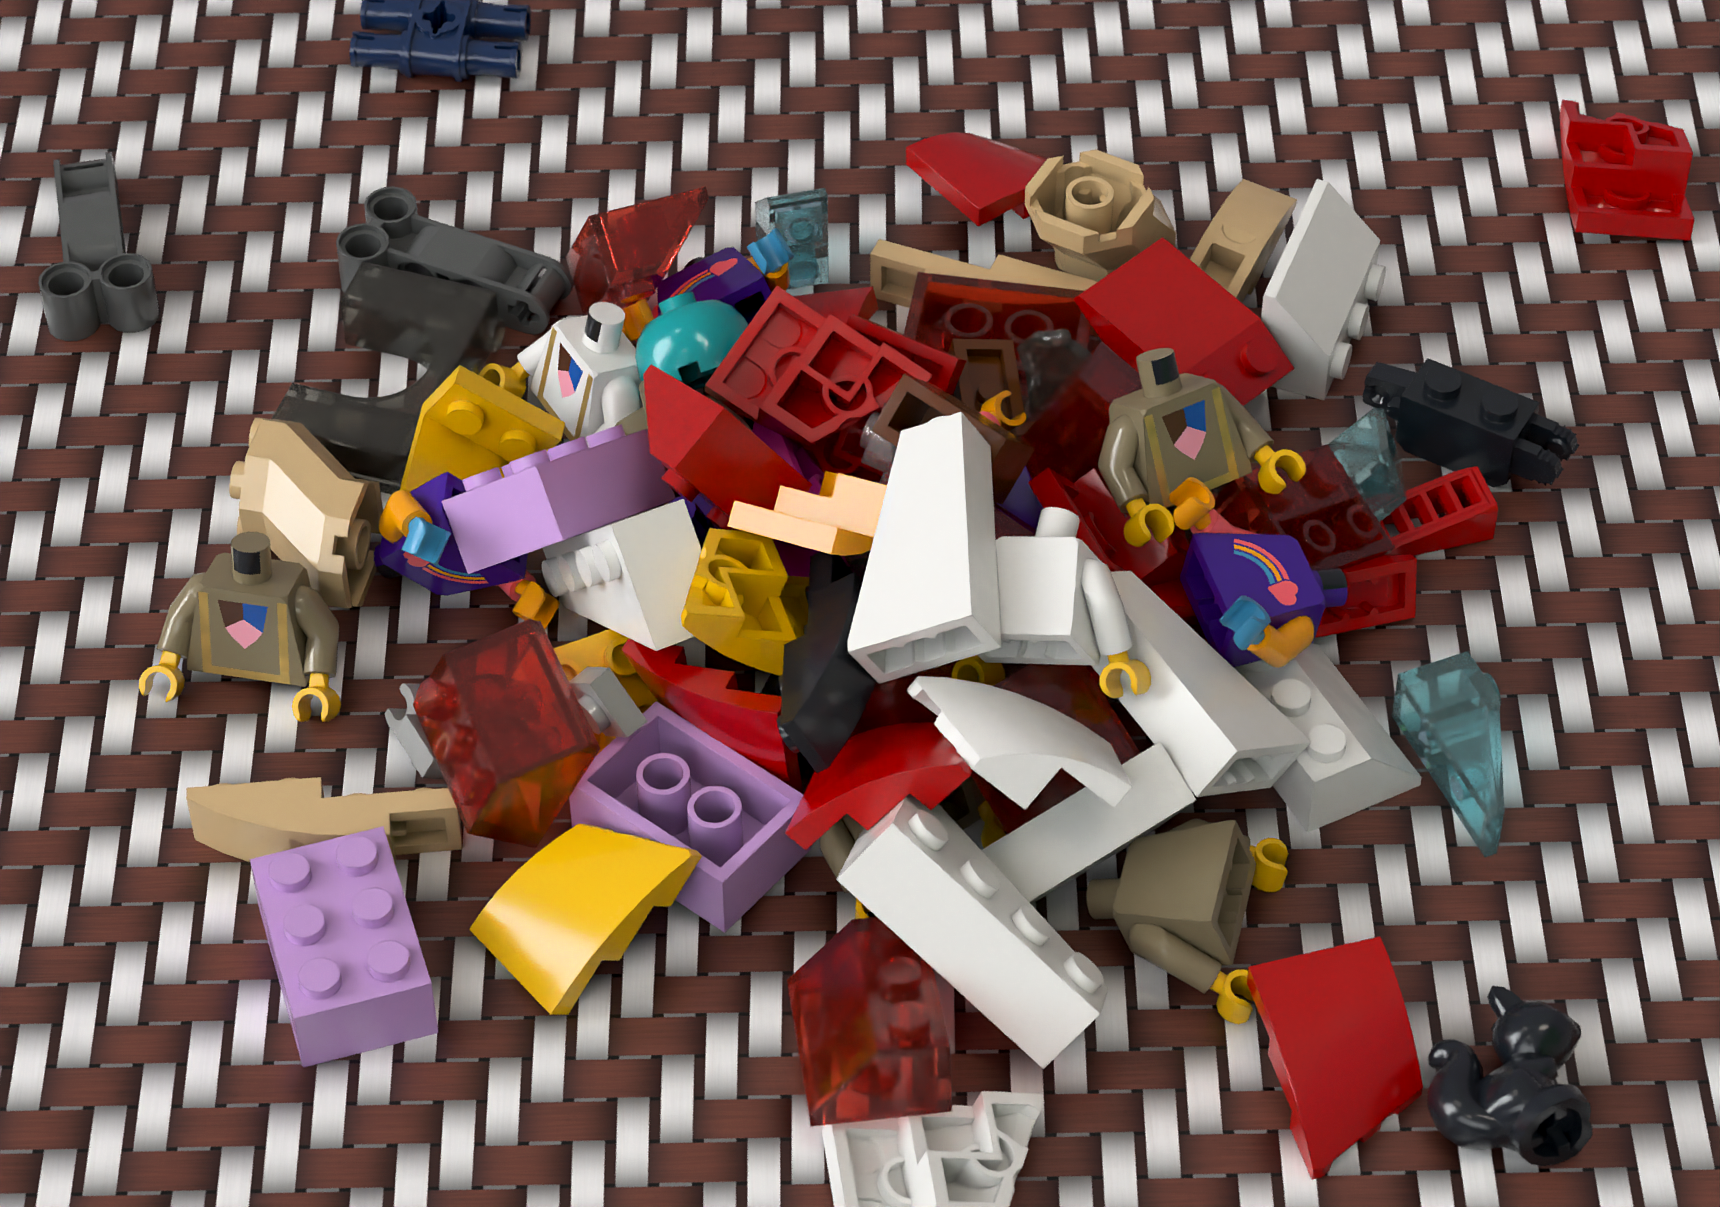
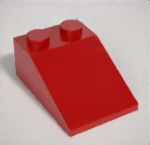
(1174, 304)
(711, 450)

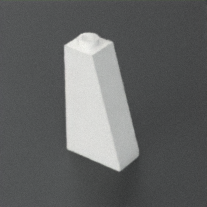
(932, 557)
(1198, 704)
(1088, 829)

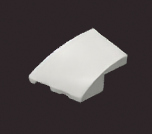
(1019, 740)
(934, 1158)

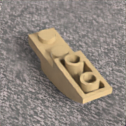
(1243, 237)
(896, 269)
(293, 813)

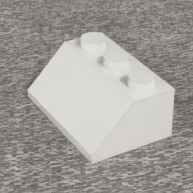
(1322, 291)
(1350, 753)

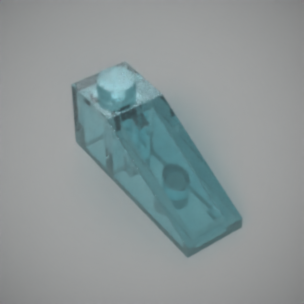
(1455, 729)

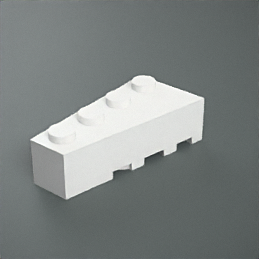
(630, 574)
(974, 928)

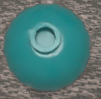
(689, 338)

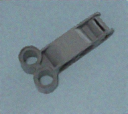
(411, 243)
(97, 275)

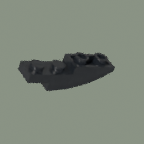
(820, 680)

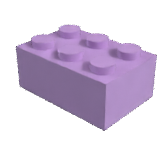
(555, 496)
(696, 795)
(344, 946)

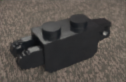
(1469, 423)

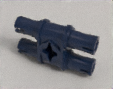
(441, 37)

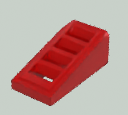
(1468, 510)

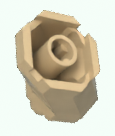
(1095, 213)
(308, 509)

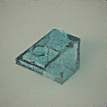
(804, 226)
(1372, 462)

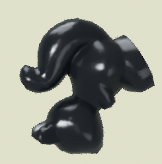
(1521, 1100)

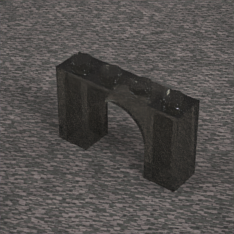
(407, 317)

